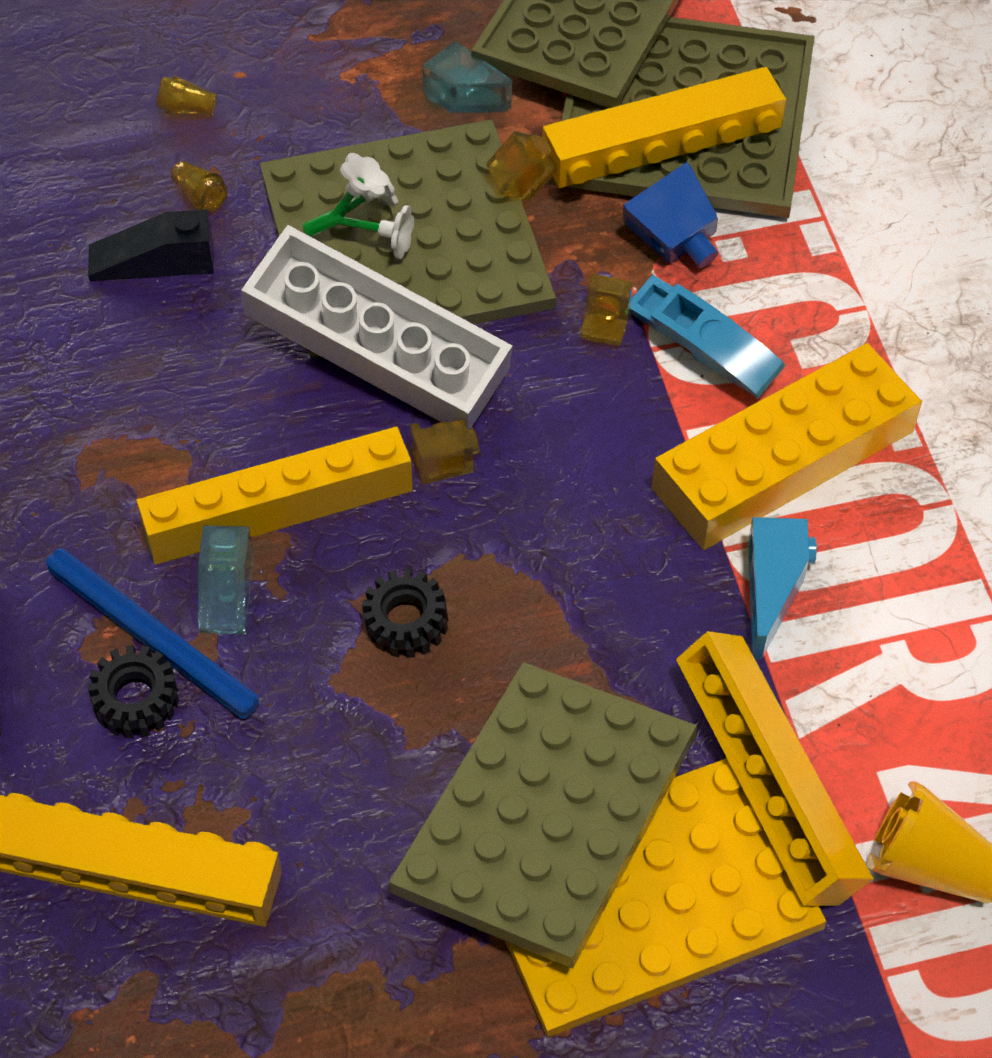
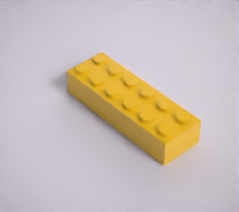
(785, 445)

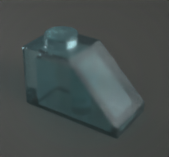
(465, 82)
(224, 579)

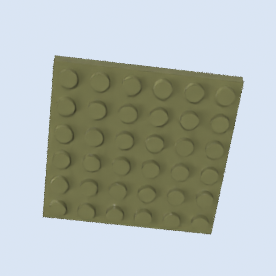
(741, 175)
(467, 241)

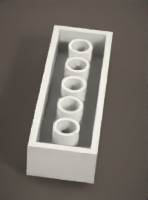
(376, 328)

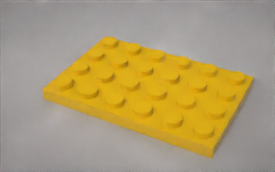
(688, 905)

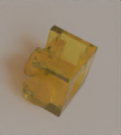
(443, 450)

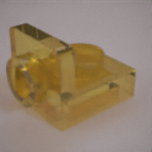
(607, 309)

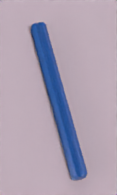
(153, 633)

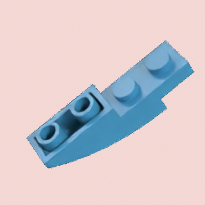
(707, 334)

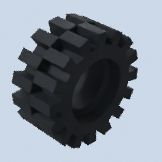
(410, 635)
(126, 669)

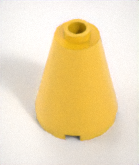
(933, 847)

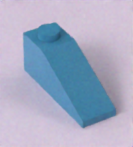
(777, 568)

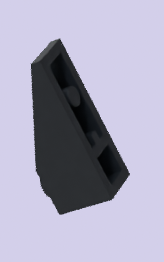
(159, 247)

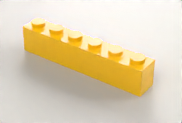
(665, 126)
(278, 493)
(774, 770)
(138, 860)

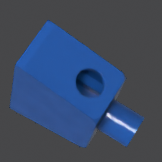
(675, 217)

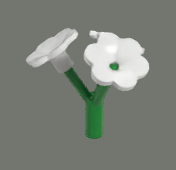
(366, 184)

